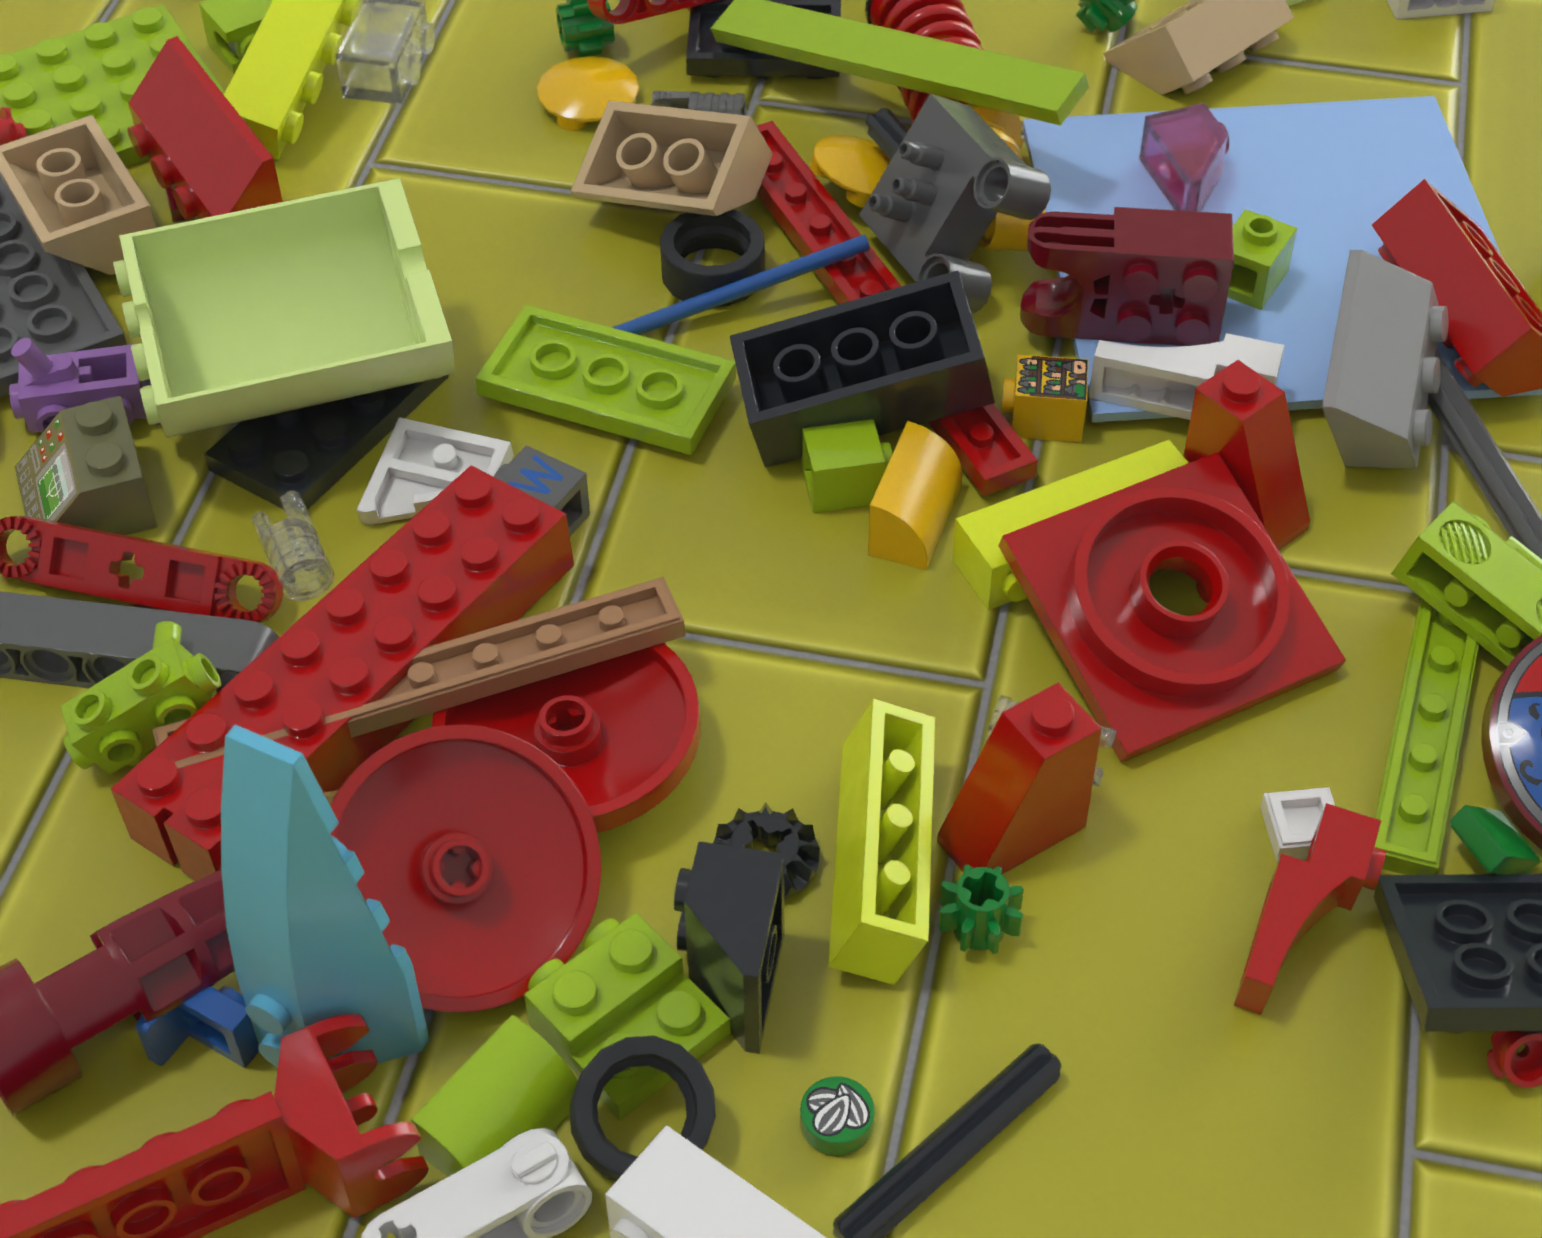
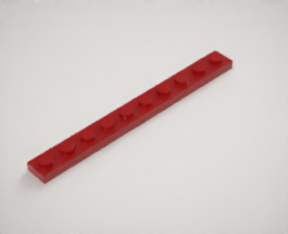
(813, 221)

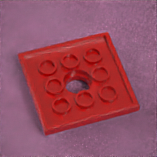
(1132, 658)

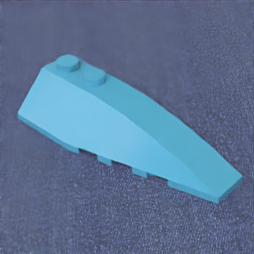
(295, 913)

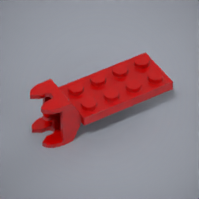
(243, 1156)

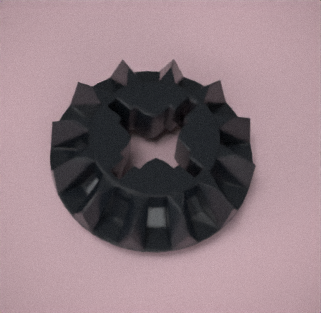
(779, 829)

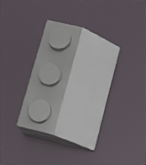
(1383, 364)

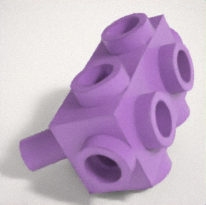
(72, 380)

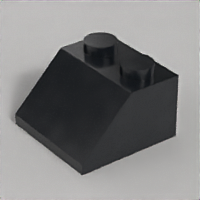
(733, 931)

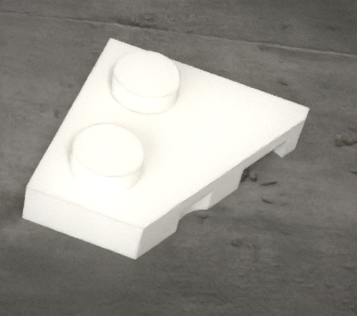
(421, 464)

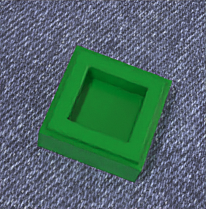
(1493, 841)

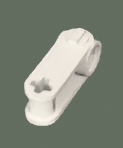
(513, 1193)

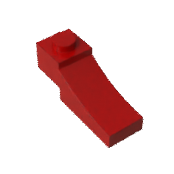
(1305, 891)

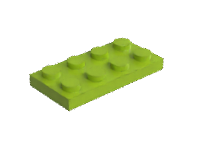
(607, 379)

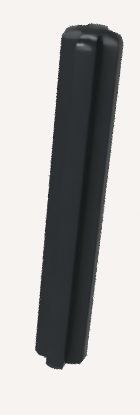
(950, 1146)

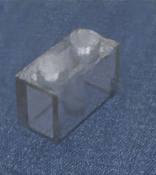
(384, 50)

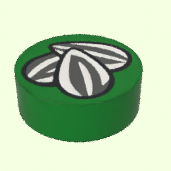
(837, 1115)

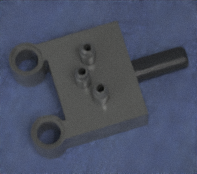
(945, 191)

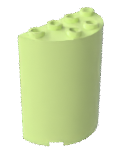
(281, 308)

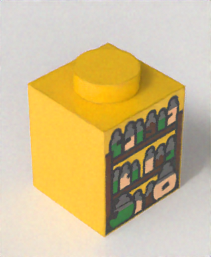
(1047, 398)

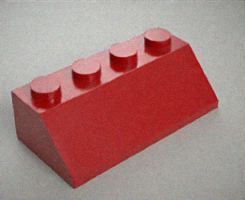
(198, 139)
(1489, 309)

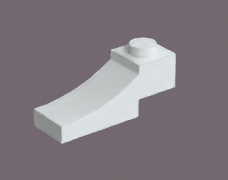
(1166, 377)

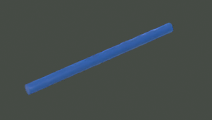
(746, 286)

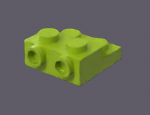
(618, 989)

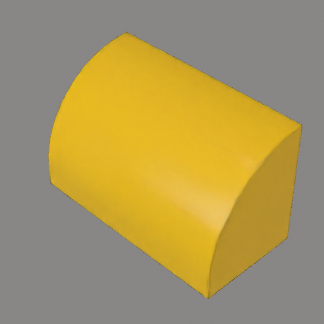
(914, 498)

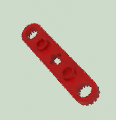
(173, 575)

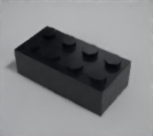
(870, 358)

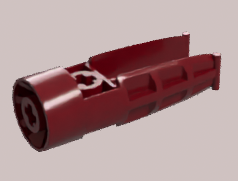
(138, 966)

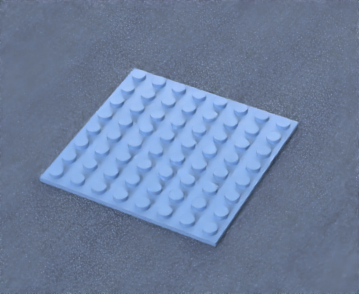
(1302, 164)

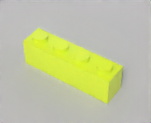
(286, 66)
(980, 532)
(883, 843)

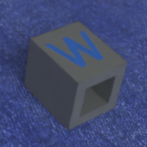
(550, 482)

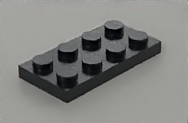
(312, 444)

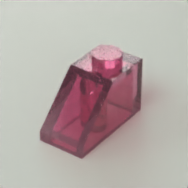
(1184, 154)

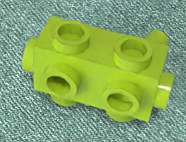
(116, 716)

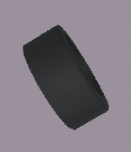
(698, 231)
(638, 1052)

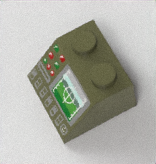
(87, 471)

